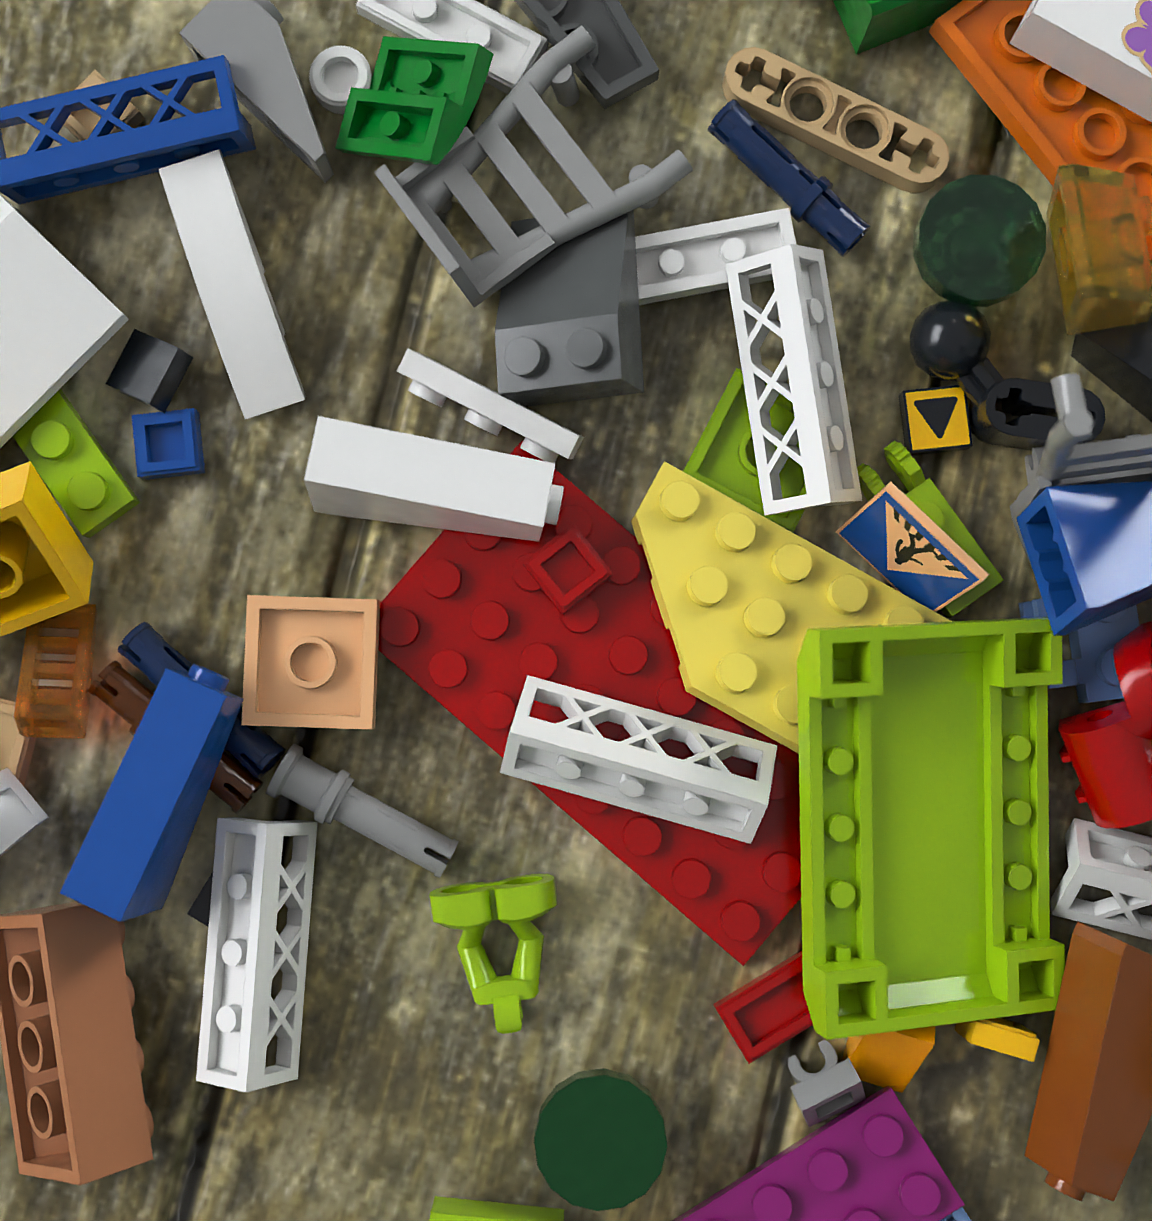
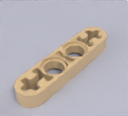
(840, 109)

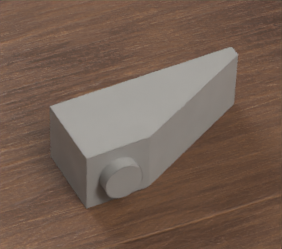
(261, 71)

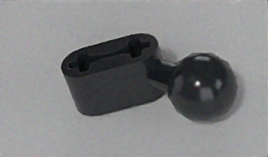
(953, 344)

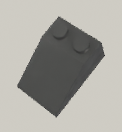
(572, 320)

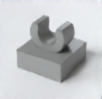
(827, 1091)

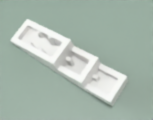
(232, 283)

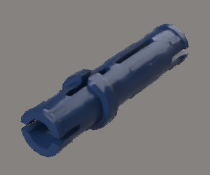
(796, 185)
(153, 655)

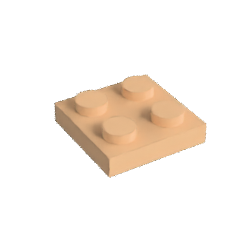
(310, 662)

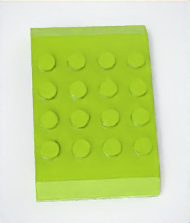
(926, 823)

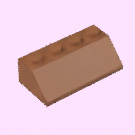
(71, 1045)

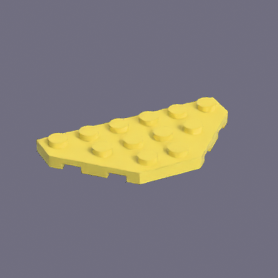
(745, 595)

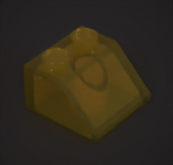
(1100, 248)

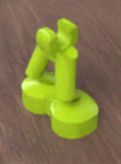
(510, 901)

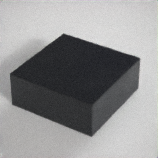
(149, 370)

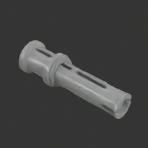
(335, 798)

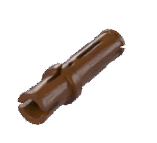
(130, 700)

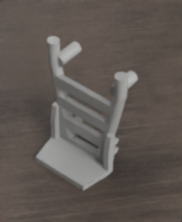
(428, 188)
(1068, 463)

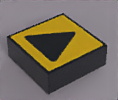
(935, 420)

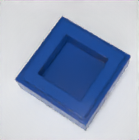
(168, 444)

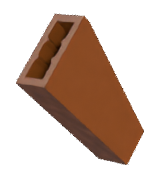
(1095, 1068)

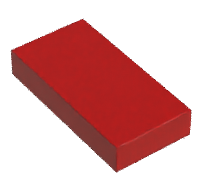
(767, 1009)

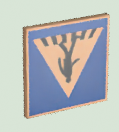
(910, 550)

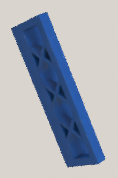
(123, 154)

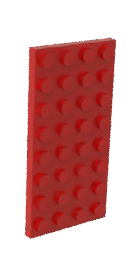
(478, 623)

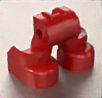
(1114, 742)

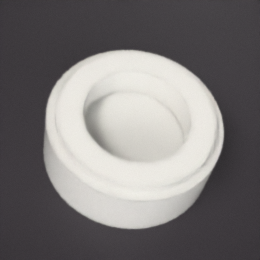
(335, 73)

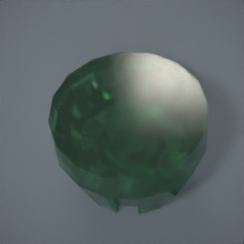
(979, 240)

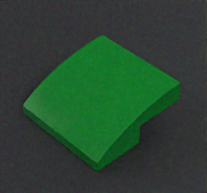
(415, 100)

